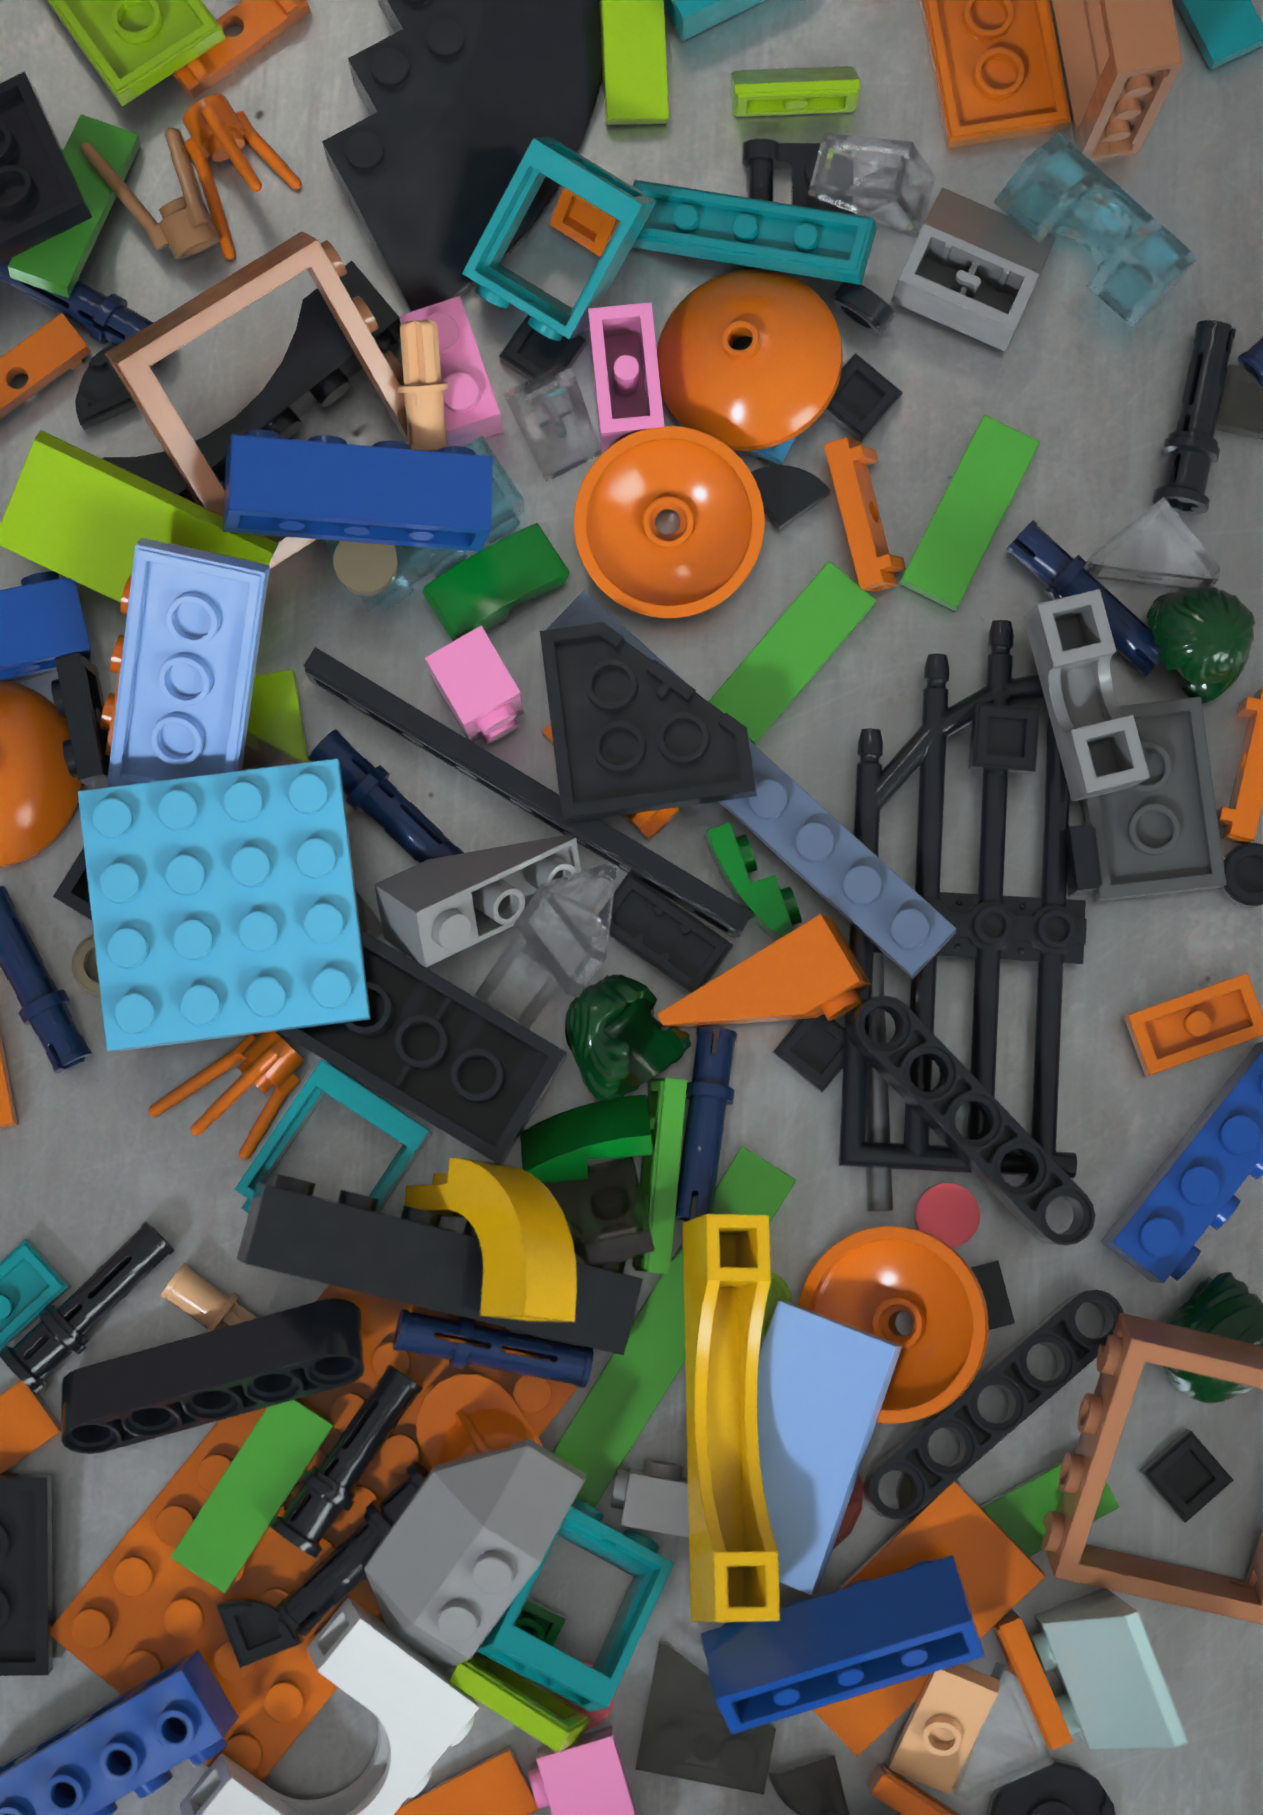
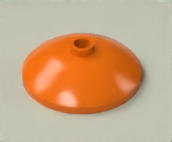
(755, 393)
(716, 531)
(35, 783)
(896, 1270)

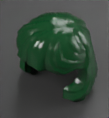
(1202, 637)
(619, 1038)
(1222, 1309)

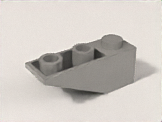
(468, 895)

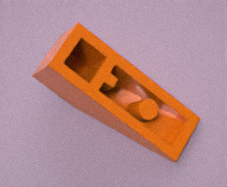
(790, 979)

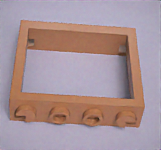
(1115, 69)
(136, 355)
(1086, 1471)

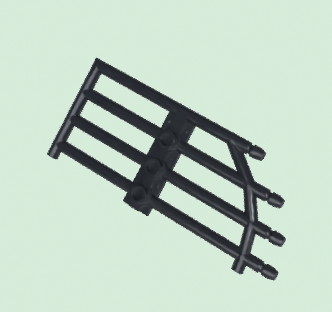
(986, 923)

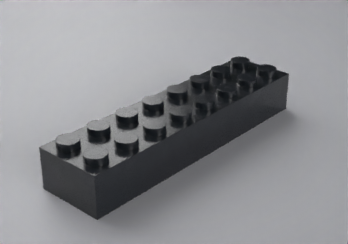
(423, 1045)

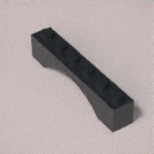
(311, 373)

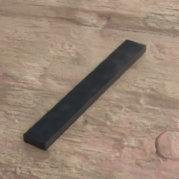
(525, 792)

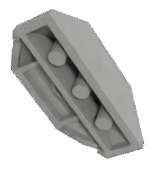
(469, 1547)

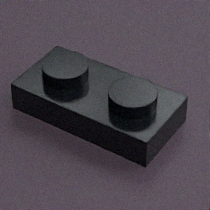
(81, 701)

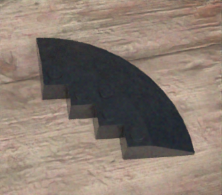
(452, 120)

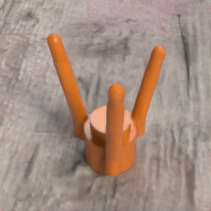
(220, 134)
(266, 1063)

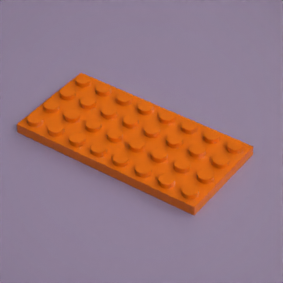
(152, 1612)

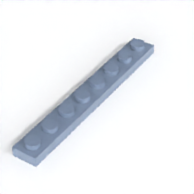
(817, 844)

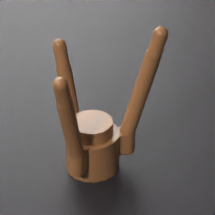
(185, 220)

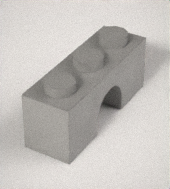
(1073, 659)

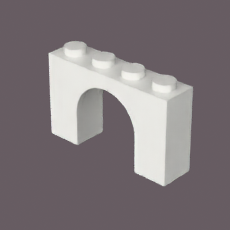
(415, 1716)

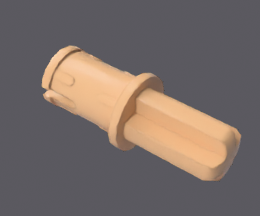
(423, 385)
(204, 1300)

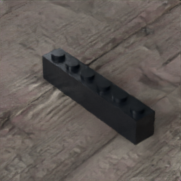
(414, 1261)

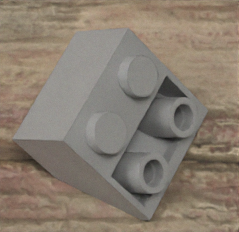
(971, 269)

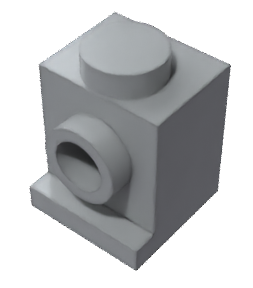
(653, 1498)

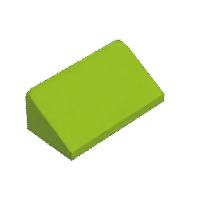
(794, 91)

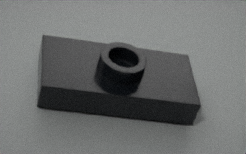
(665, 935)

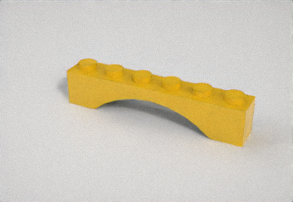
(729, 1523)

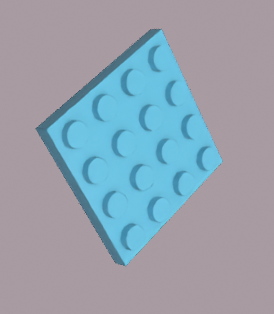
(223, 905)

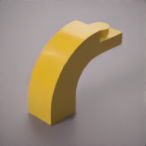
(521, 1237)

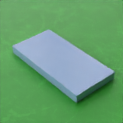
(186, 664)
(815, 1421)

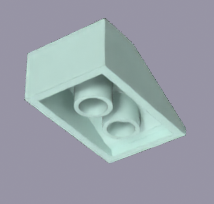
(1107, 1674)

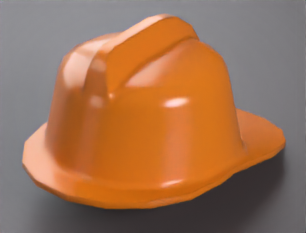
(467, 1418)

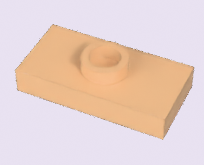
(944, 1726)

